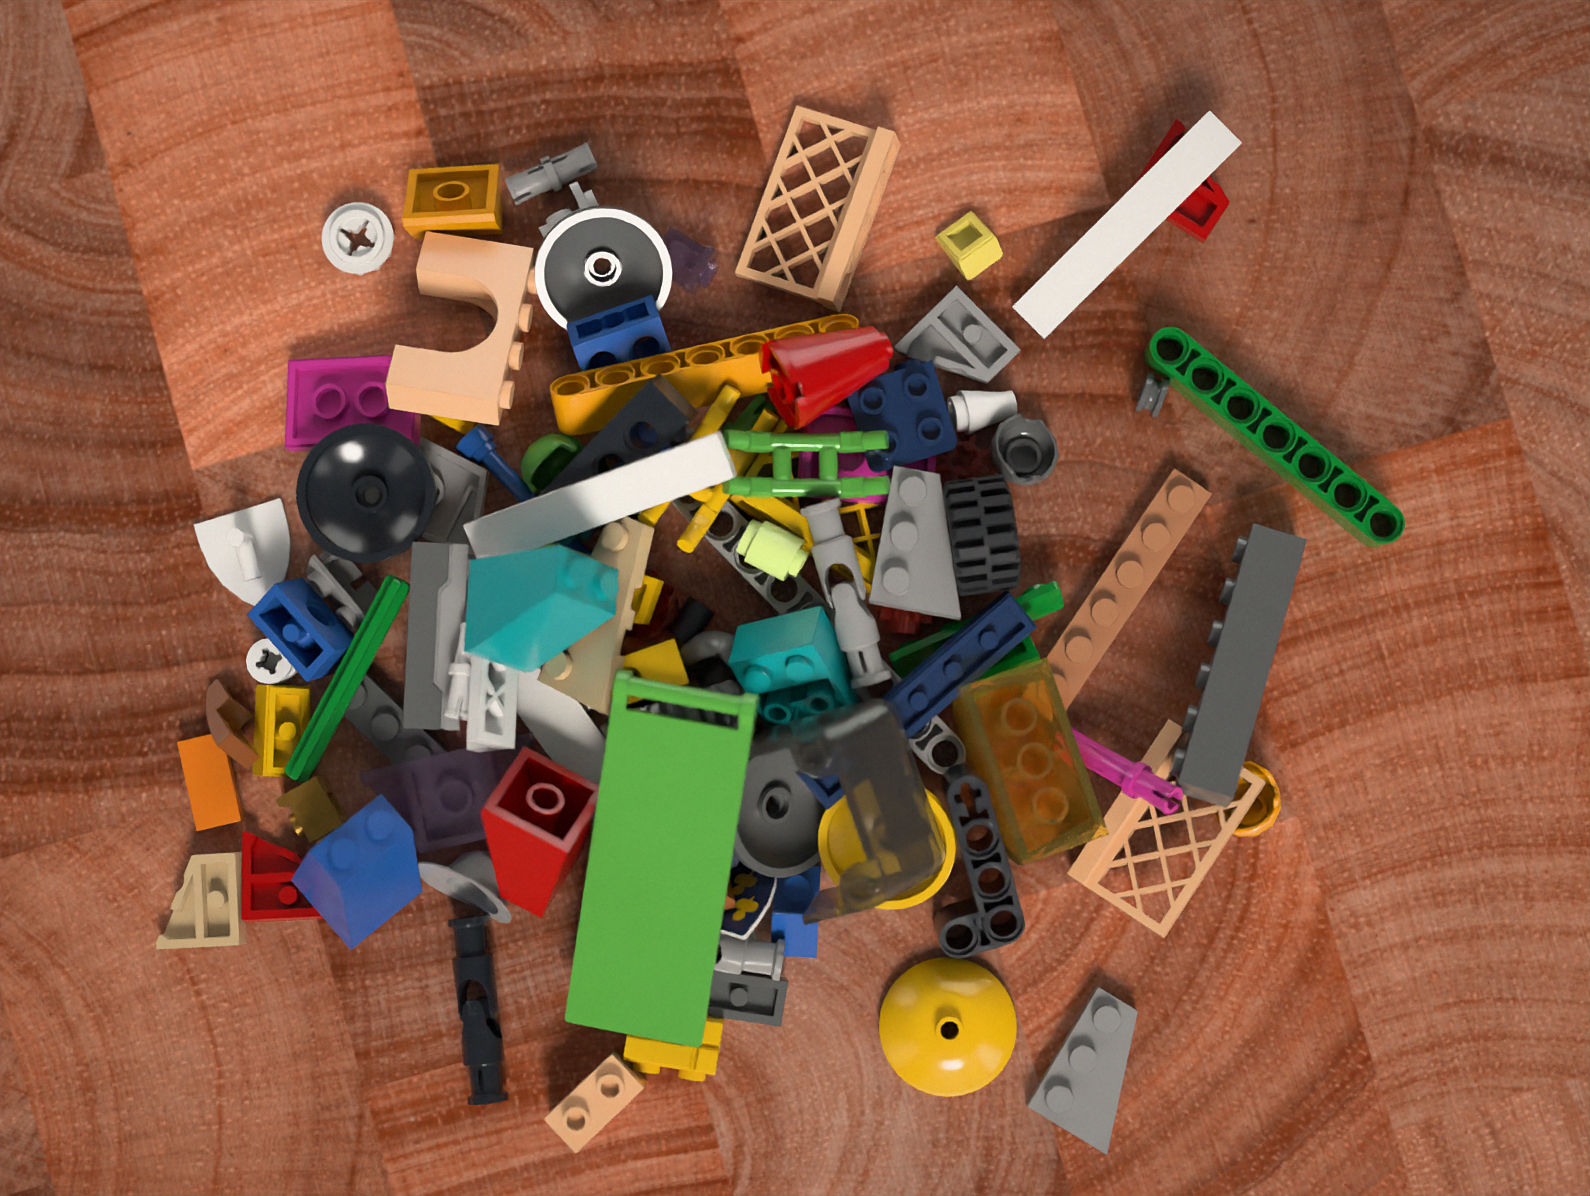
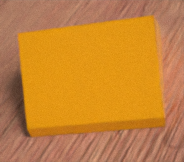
(453, 201)

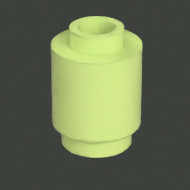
(772, 549)

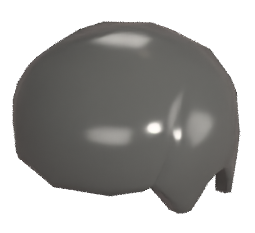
(1023, 451)
(708, 657)

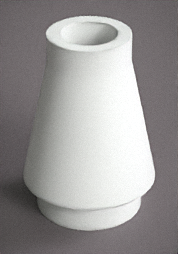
(979, 409)

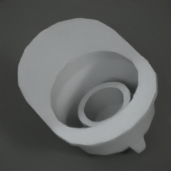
(470, 881)

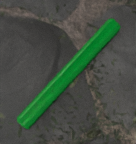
(347, 678)

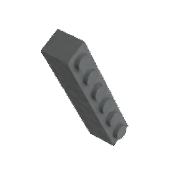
(1238, 666)

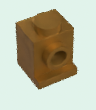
(314, 809)

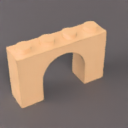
(474, 381)

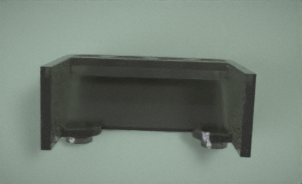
(884, 795)

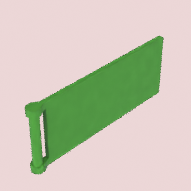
(659, 863)

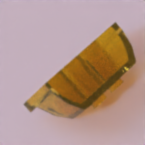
(1029, 762)

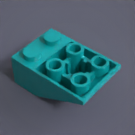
(792, 666)

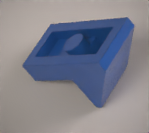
(790, 902)

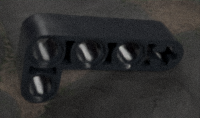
(976, 857)

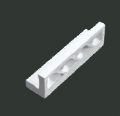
(491, 705)

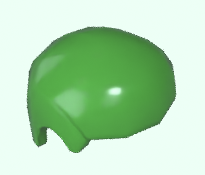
(547, 459)

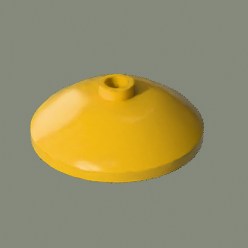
(841, 847)
(939, 993)

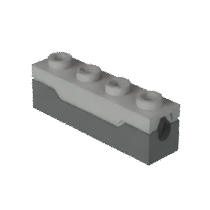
(434, 621)

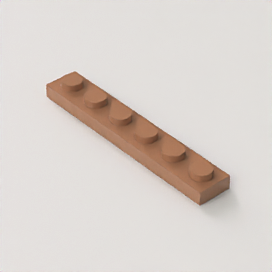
(1124, 582)

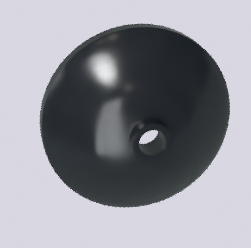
(335, 485)

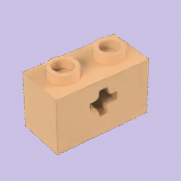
(595, 1100)

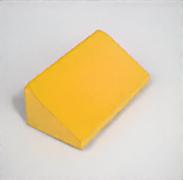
(279, 724)

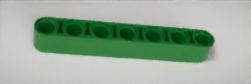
(1295, 440)

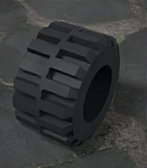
(982, 534)

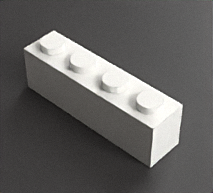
(562, 726)

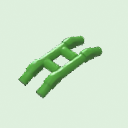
(826, 443)

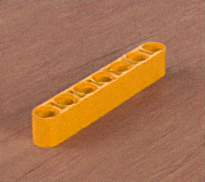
(593, 397)

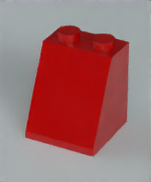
(537, 828)

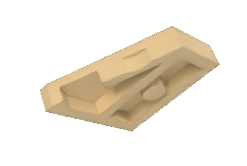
(207, 904)

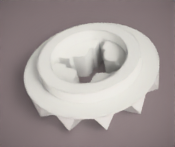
(353, 218)

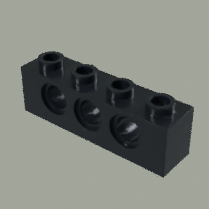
(655, 404)

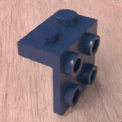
(911, 411)

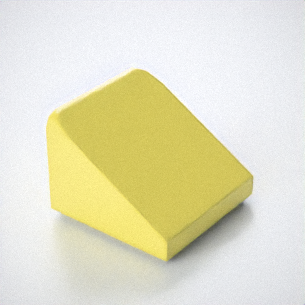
(970, 245)

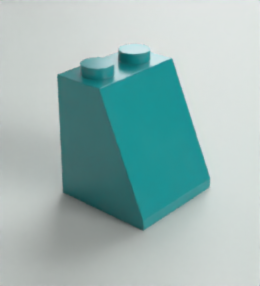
(535, 604)

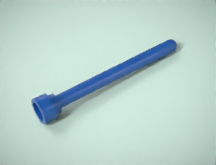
(480, 448)

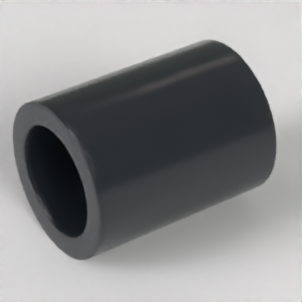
(691, 620)

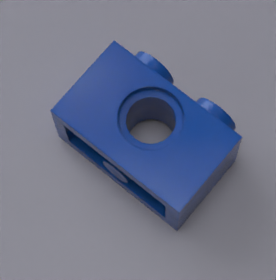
(302, 628)

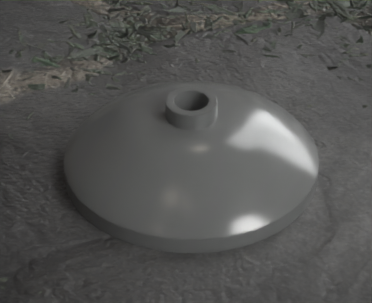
(571, 283)
(784, 835)

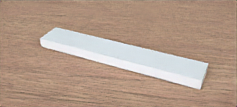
(1127, 224)
(603, 498)

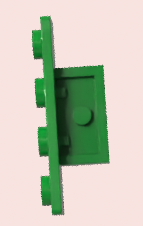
(1035, 601)

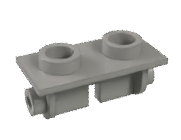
(334, 581)

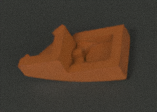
(225, 722)

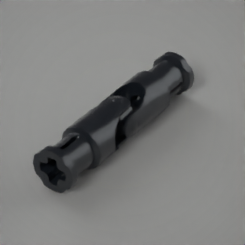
(481, 1033)

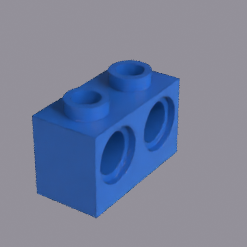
(617, 333)

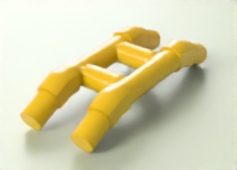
(712, 498)

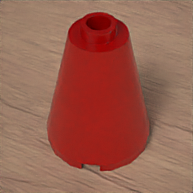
(821, 369)

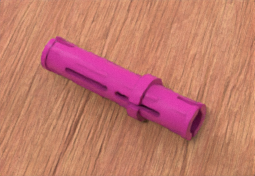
(1133, 778)

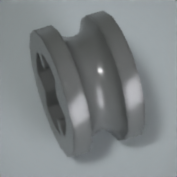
(1152, 395)

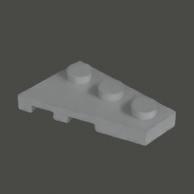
(914, 548)
(1088, 1071)

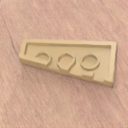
(590, 664)

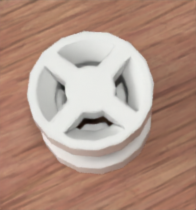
(275, 662)

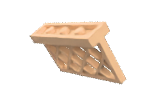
(855, 218)
(1127, 816)

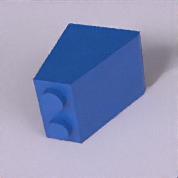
(362, 872)

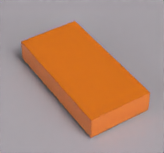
(210, 783)

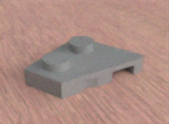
(959, 340)

